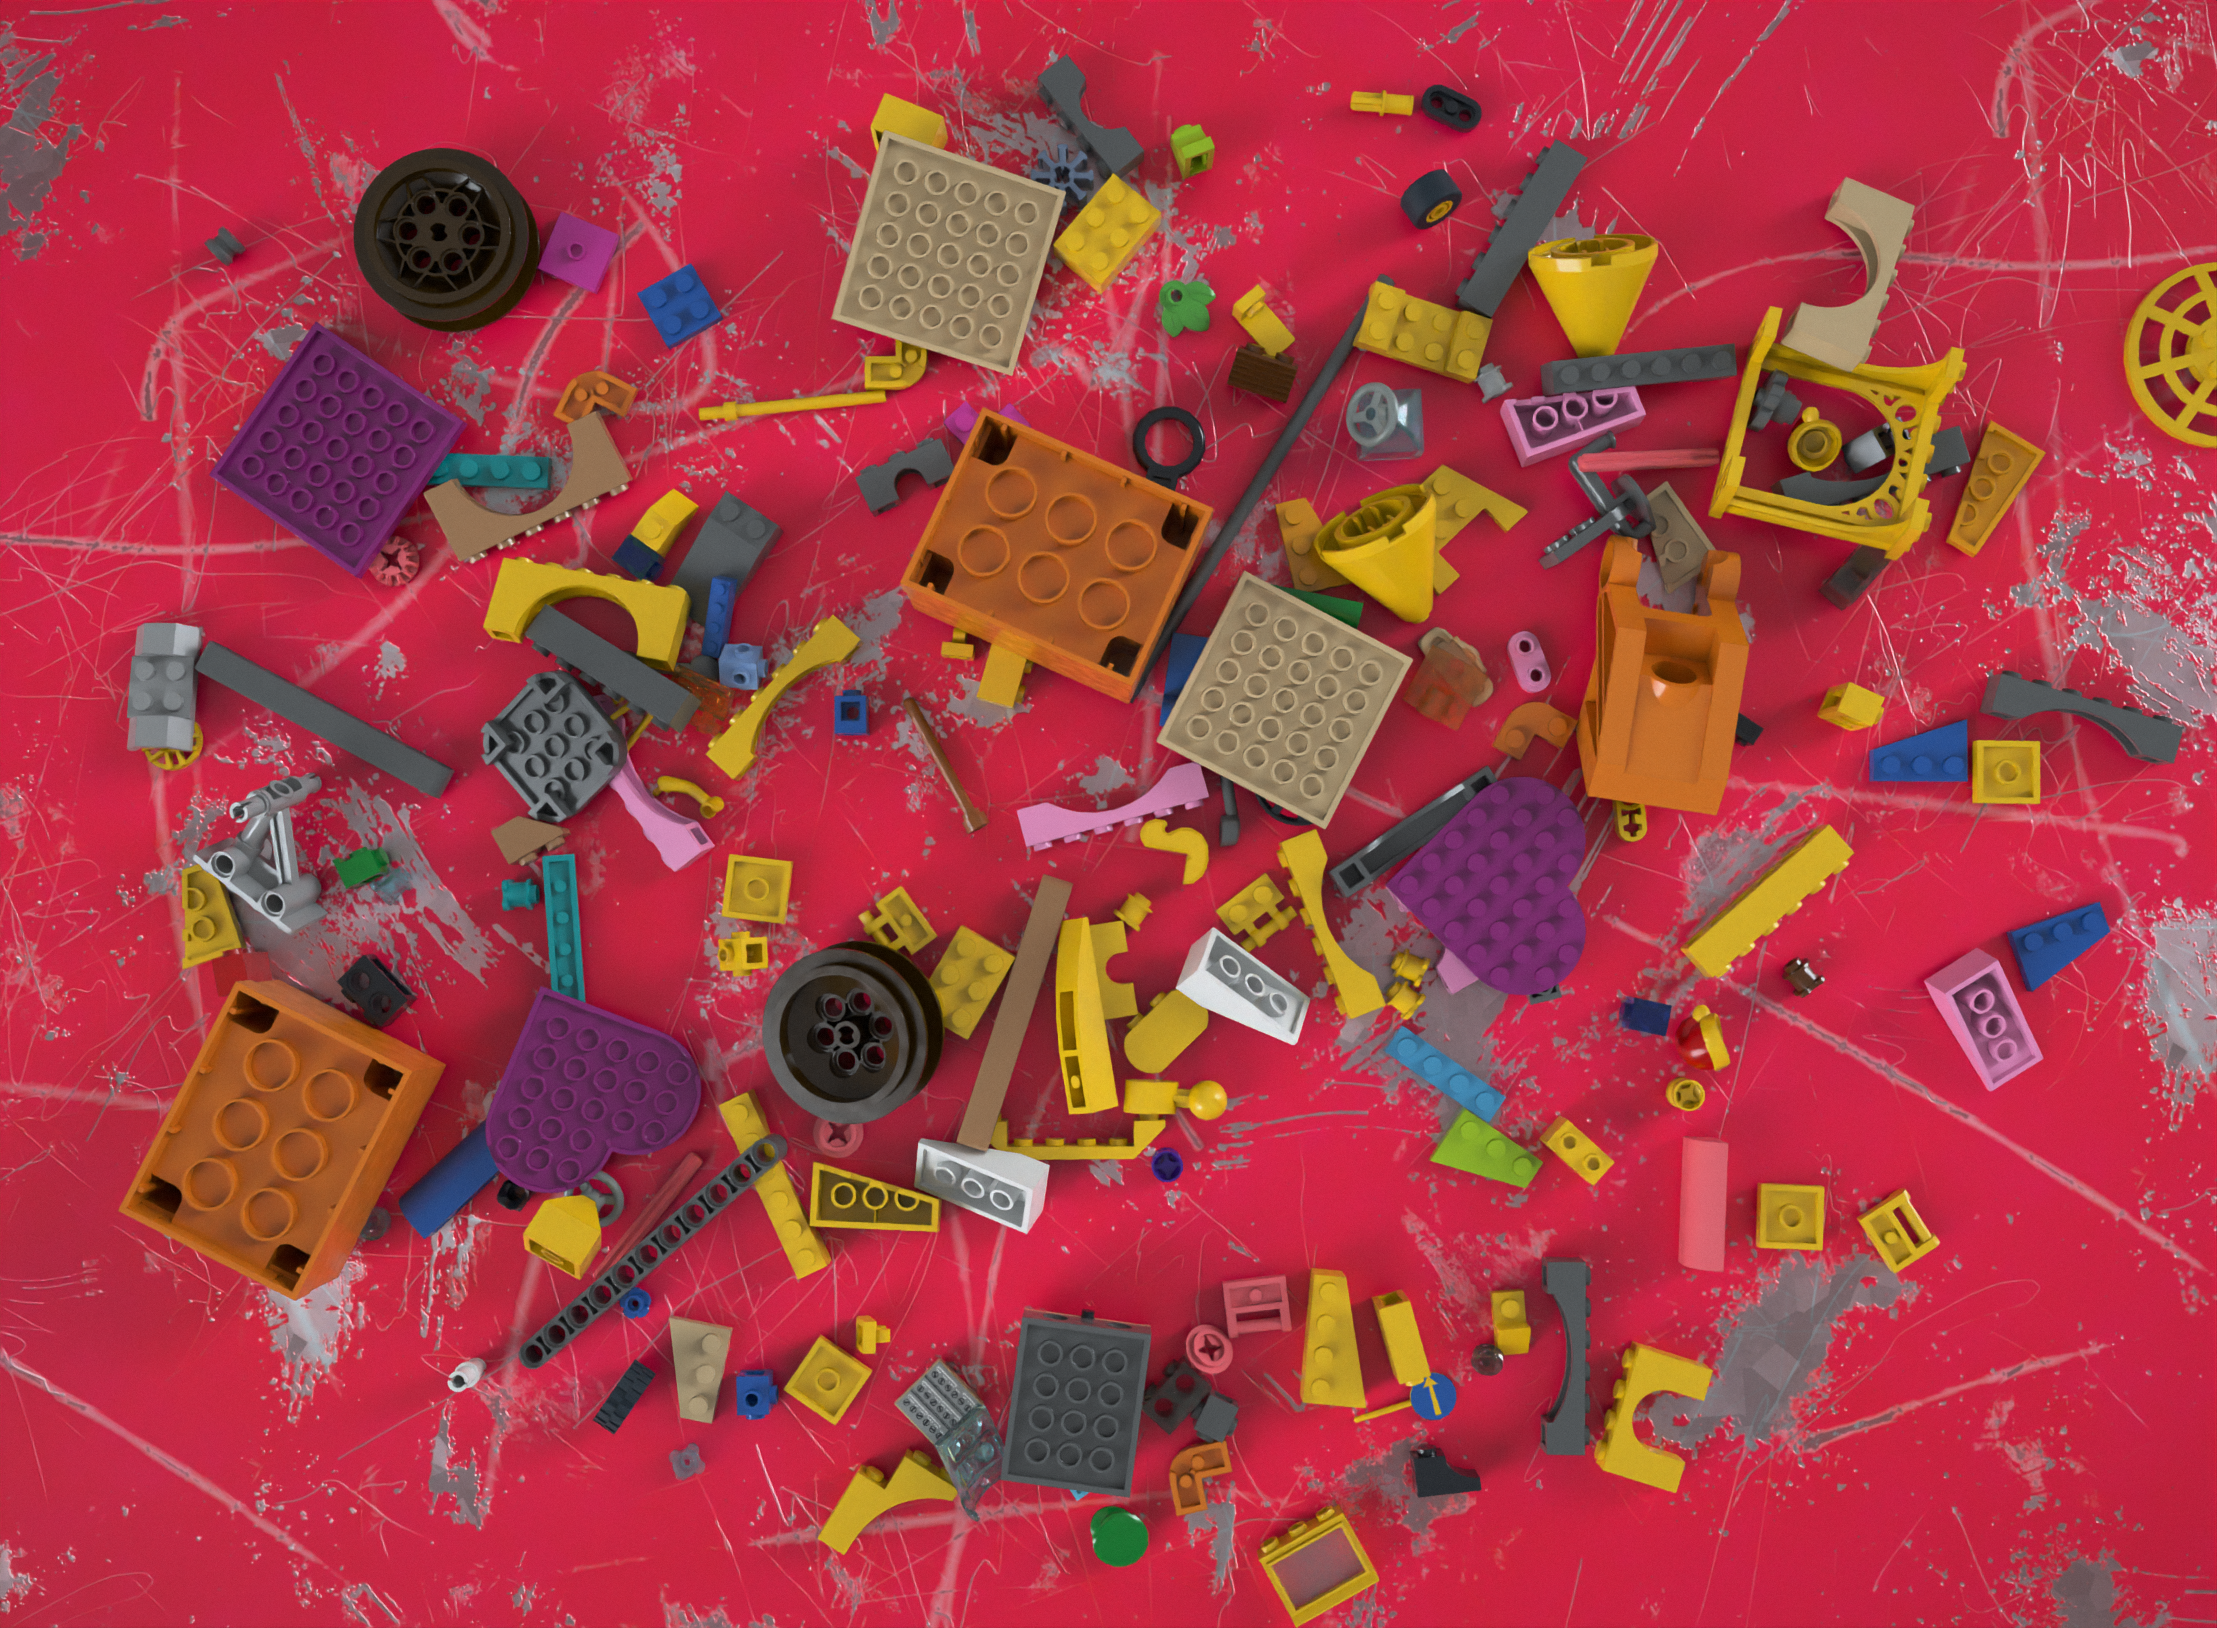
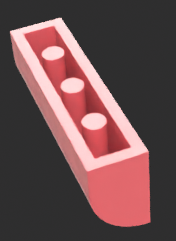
(1703, 1203)

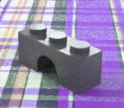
(881, 482)

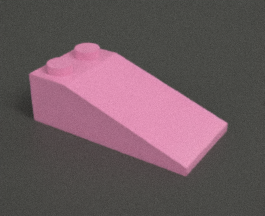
(1984, 1017)

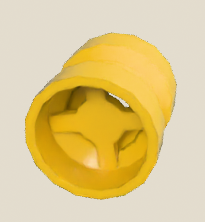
(1691, 1096)

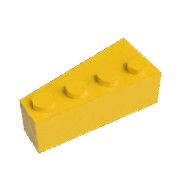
(862, 1202)
(1330, 1349)

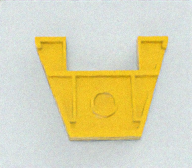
(1457, 504)

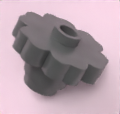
(1773, 403)

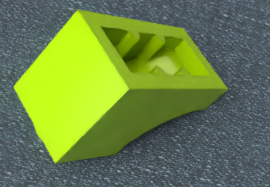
(1192, 150)

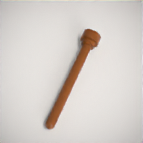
(972, 816)

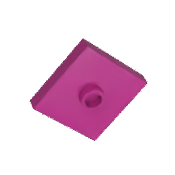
(578, 252)

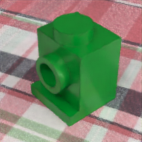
(362, 867)

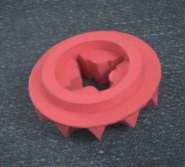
(407, 558)
(837, 1147)
(1214, 1339)

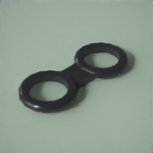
(1168, 475)

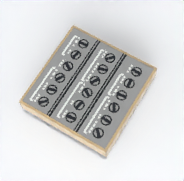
(937, 1400)

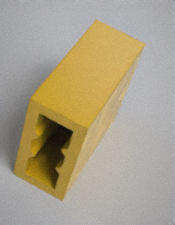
(1401, 1337)

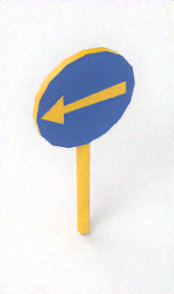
(1430, 1399)

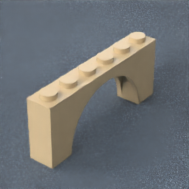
(1878, 228)

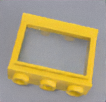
(1317, 1564)

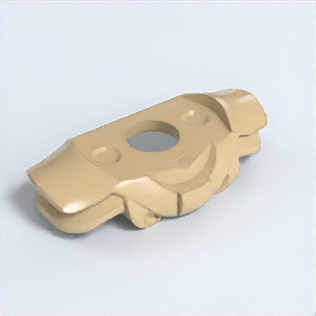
(1459, 649)

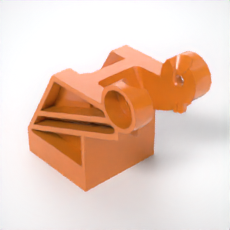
(1663, 687)

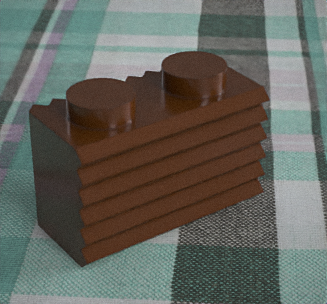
(1262, 372)

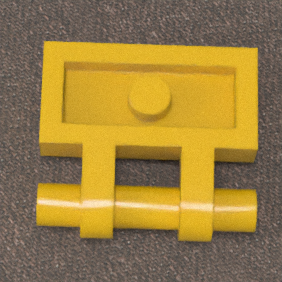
(1249, 905)
(905, 920)

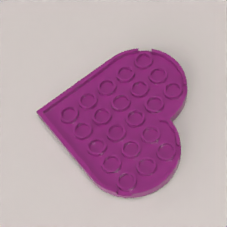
(1499, 884)
(585, 1089)

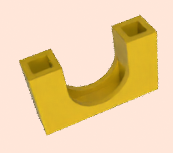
(1643, 1373)

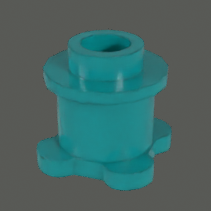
(519, 894)

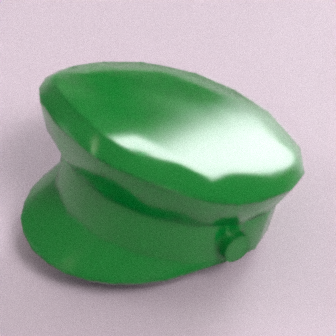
(1118, 1536)

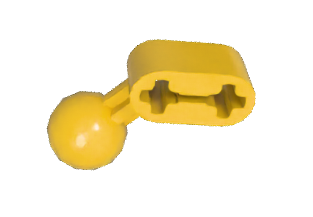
(1158, 1096)

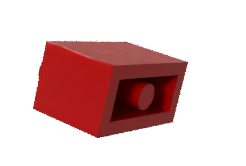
(240, 965)

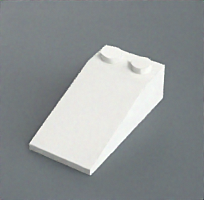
(1242, 988)
(990, 1183)

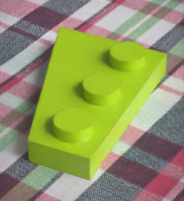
(1484, 1151)

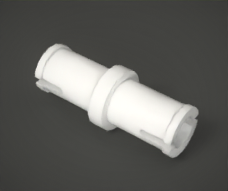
(466, 1374)

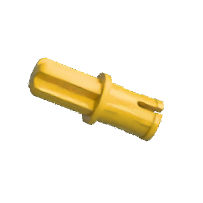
(1382, 103)

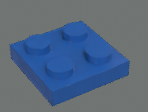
(680, 306)

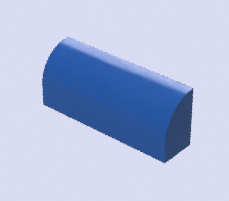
(450, 1184)

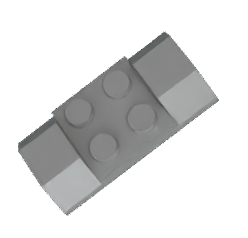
(163, 687)

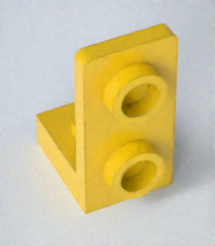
(1262, 322)

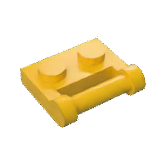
(1889, 1235)

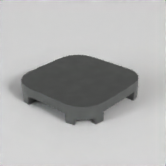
(555, 746)

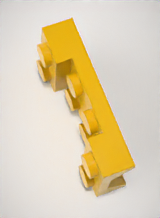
(1423, 333)

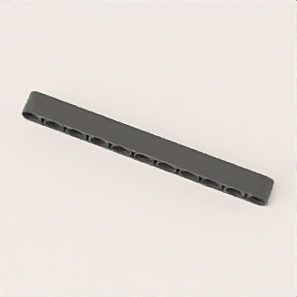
(639, 1257)

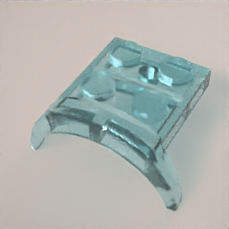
(972, 1456)

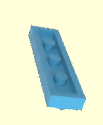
(1444, 1073)

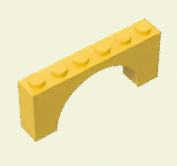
(528, 586)

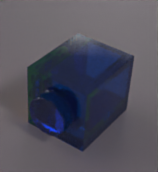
(639, 559)
(1645, 1016)

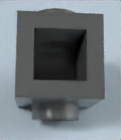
(1215, 1417)

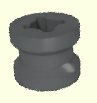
(225, 246)

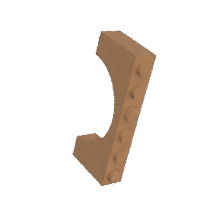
(475, 527)

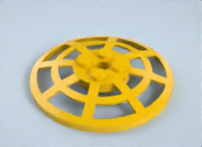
(2199, 356)

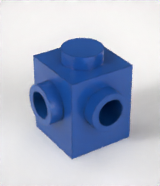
(756, 1393)

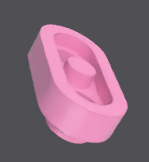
(1525, 662)

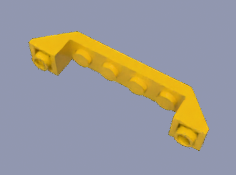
(1144, 1131)

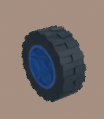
(624, 1396)

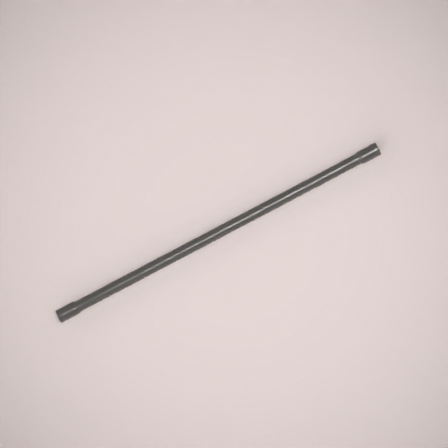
(1258, 485)

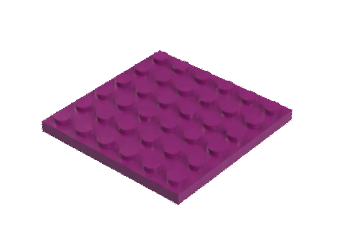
(338, 450)

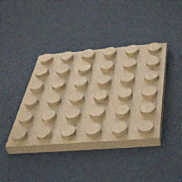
(948, 253)
(1284, 700)

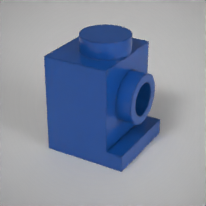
(843, 724)

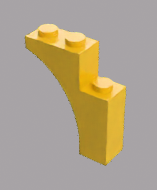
(872, 1495)

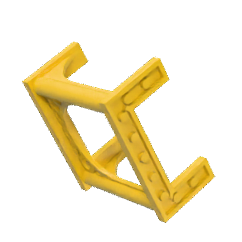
(1915, 387)

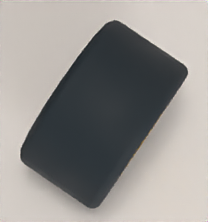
(1431, 199)

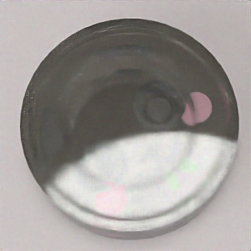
(1487, 1359)

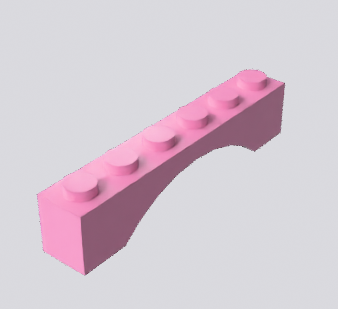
(1048, 822)
(675, 836)

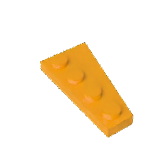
(1994, 482)

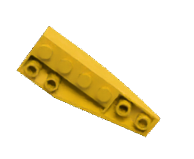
(1081, 1023)

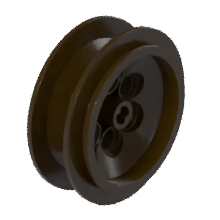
(492, 271)
(817, 1068)

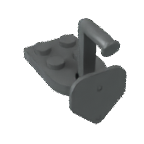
(1613, 511)

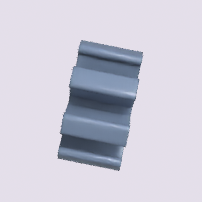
(1076, 178)

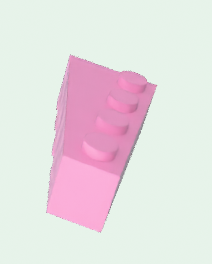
(1562, 423)

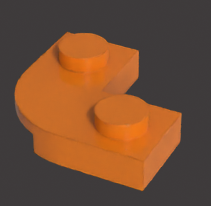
(594, 388)
(1532, 720)
(1190, 1467)

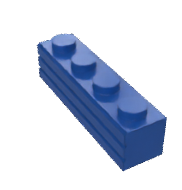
(719, 615)

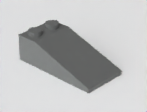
(729, 545)

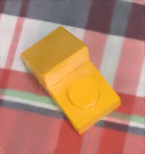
(1509, 1321)

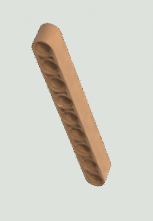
(1014, 1013)

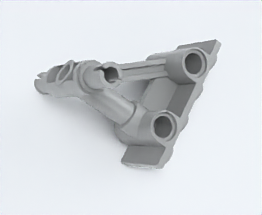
(245, 862)

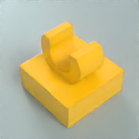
(958, 648)
(869, 1333)

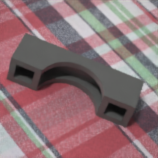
(1113, 149)

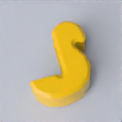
(1181, 841)

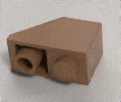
(525, 837)

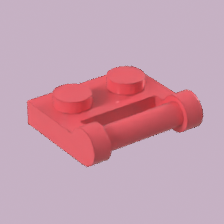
(1256, 1295)

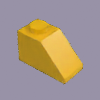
(665, 522)

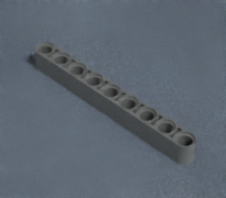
(324, 719)

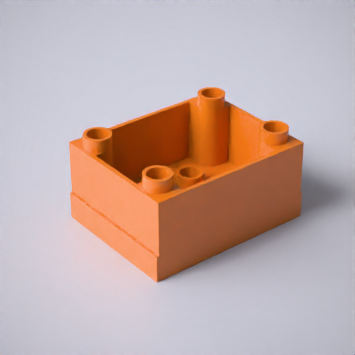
(1056, 555)
(282, 1137)

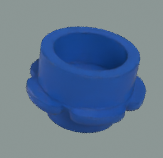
(643, 1299)

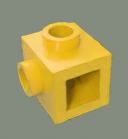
(742, 953)

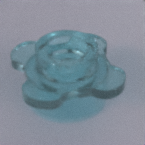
(683, 1470)

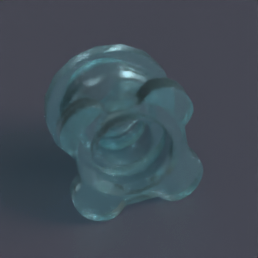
(392, 885)

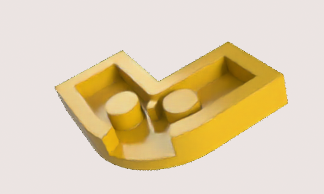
(896, 371)

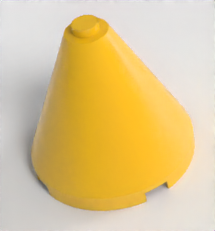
(1594, 285)
(1387, 549)

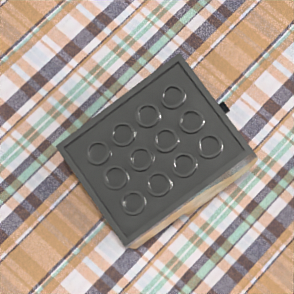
(1076, 1402)

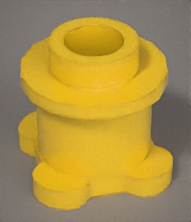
(1134, 910)
(1410, 966)
(1404, 998)

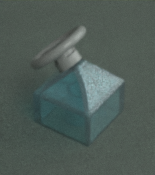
(1386, 422)

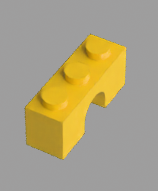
(1116, 998)

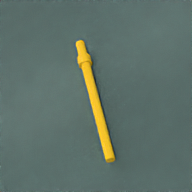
(732, 411)

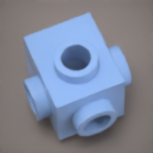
(742, 666)

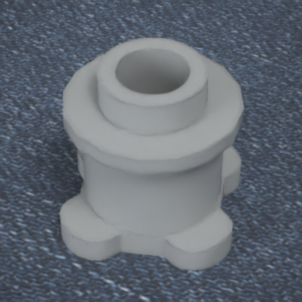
(1492, 382)

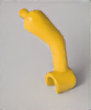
(709, 805)

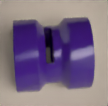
(1166, 1170)

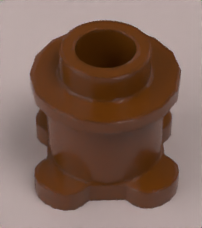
(1802, 976)

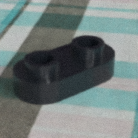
(1452, 106)

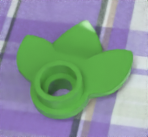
(1190, 308)

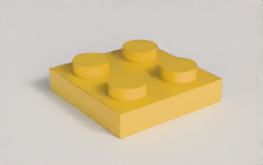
(2005, 772)
(757, 889)
(1790, 1216)
(828, 1380)

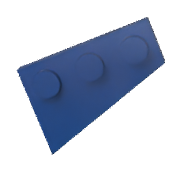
(1927, 757)
(2055, 942)

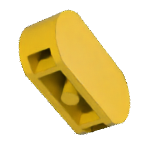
(1163, 1031)

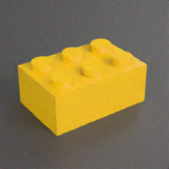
(1107, 233)
(969, 979)

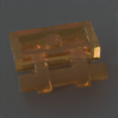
(715, 699)

